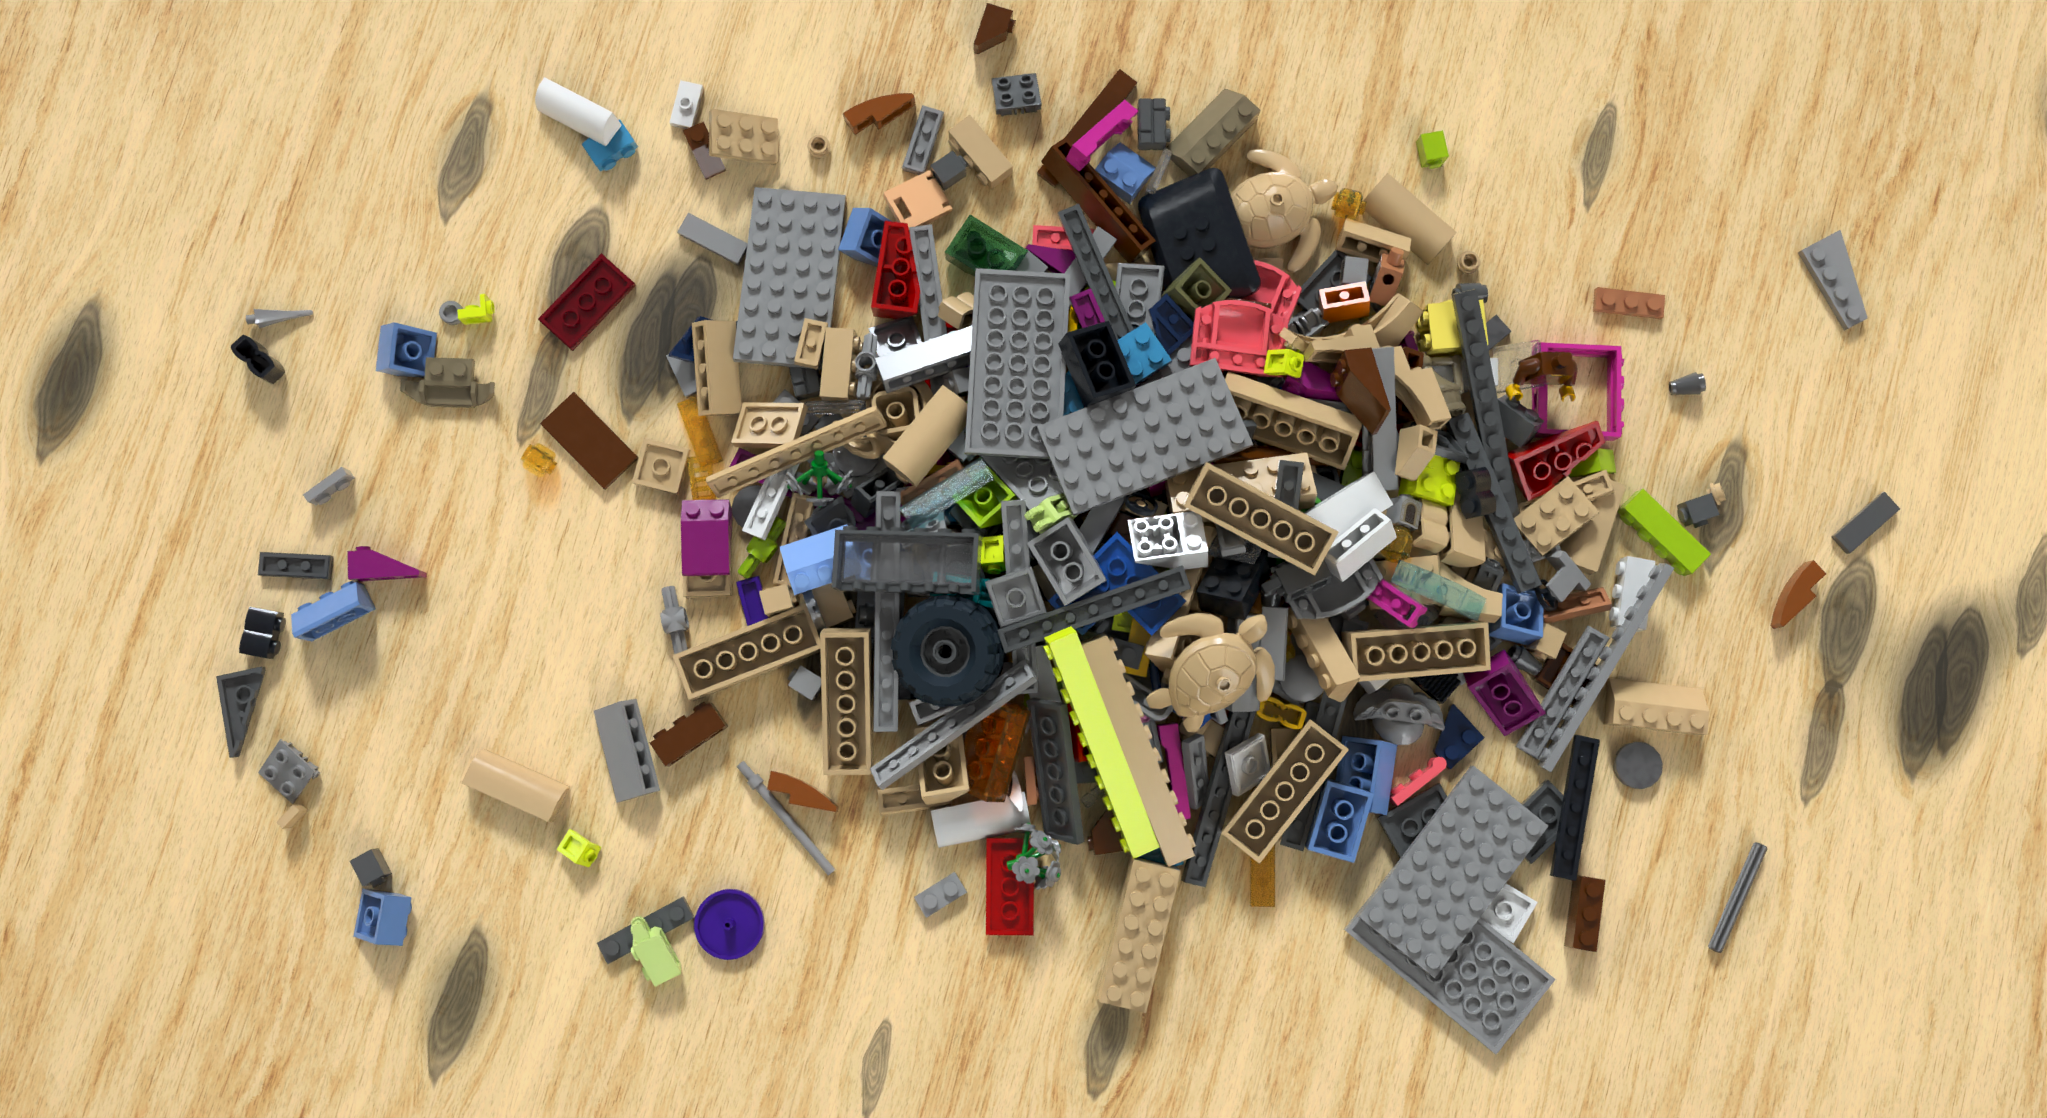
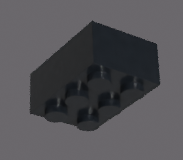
(1096, 363)
(1233, 586)

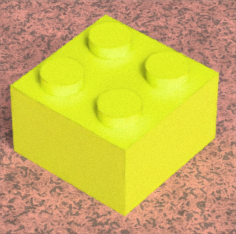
(1434, 483)

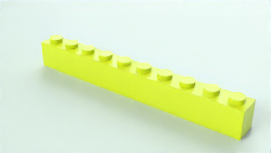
(1101, 740)

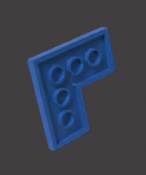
(1120, 569)

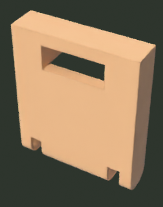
(922, 199)

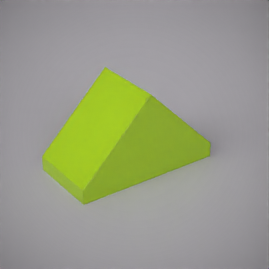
(1600, 460)

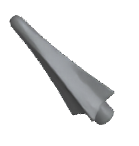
(268, 317)

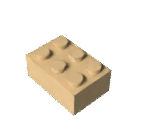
(838, 365)

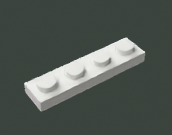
(767, 504)

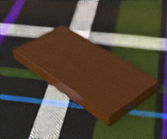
(589, 440)

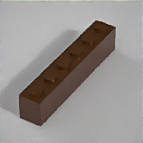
(1099, 202)

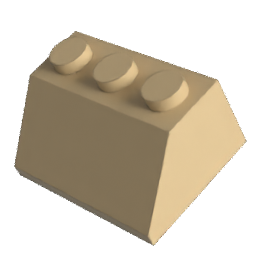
(944, 773)

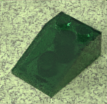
(983, 248)

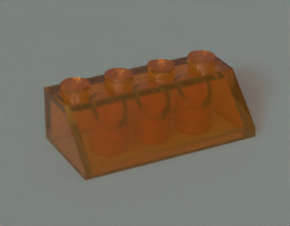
(993, 751)

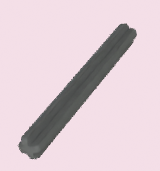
(1737, 897)

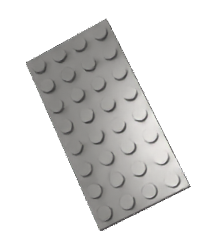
(787, 272)
(1015, 361)
(1144, 436)
(1452, 871)
(1482, 986)

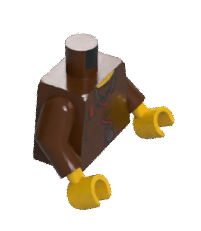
(1545, 369)

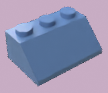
(331, 611)
(1369, 767)
(1339, 820)

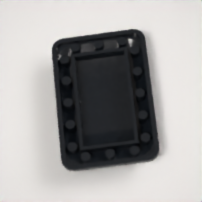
(1200, 221)

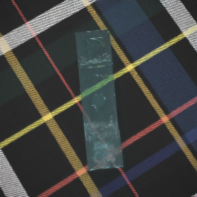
(1438, 589)

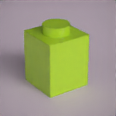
(1432, 149)

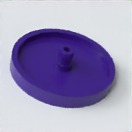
(729, 924)

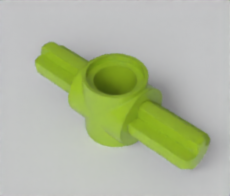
(761, 550)

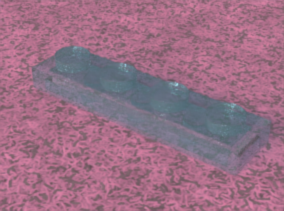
(947, 493)

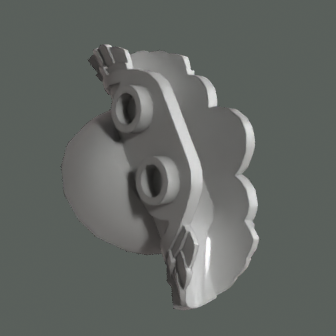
(1399, 713)

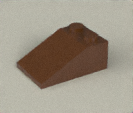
(1361, 387)

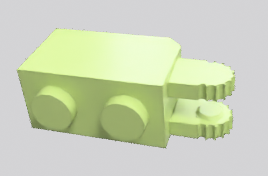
(1049, 513)
(654, 952)

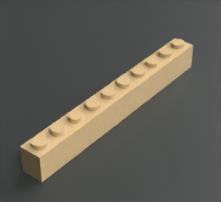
(1138, 752)

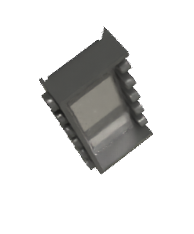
(907, 561)

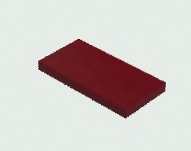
(586, 302)

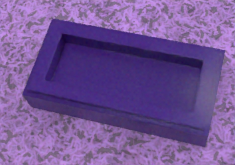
(751, 599)

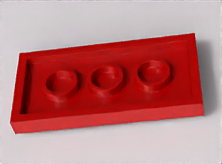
(1007, 899)

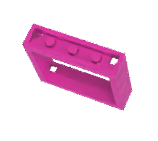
(1615, 384)

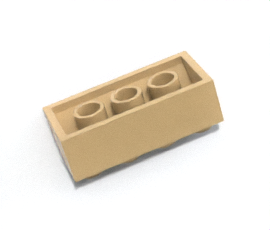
(1325, 655)
(1656, 707)

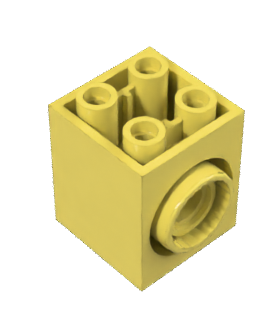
(1439, 330)

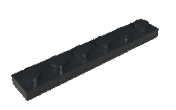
(1574, 807)

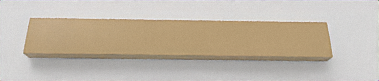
(796, 451)

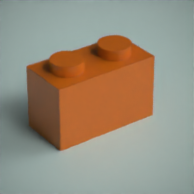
(1344, 302)

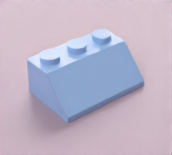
(810, 561)

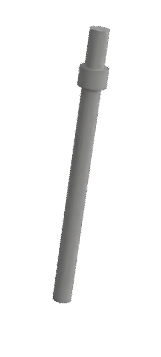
(755, 782)

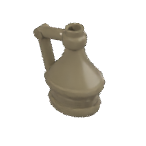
(1450, 390)

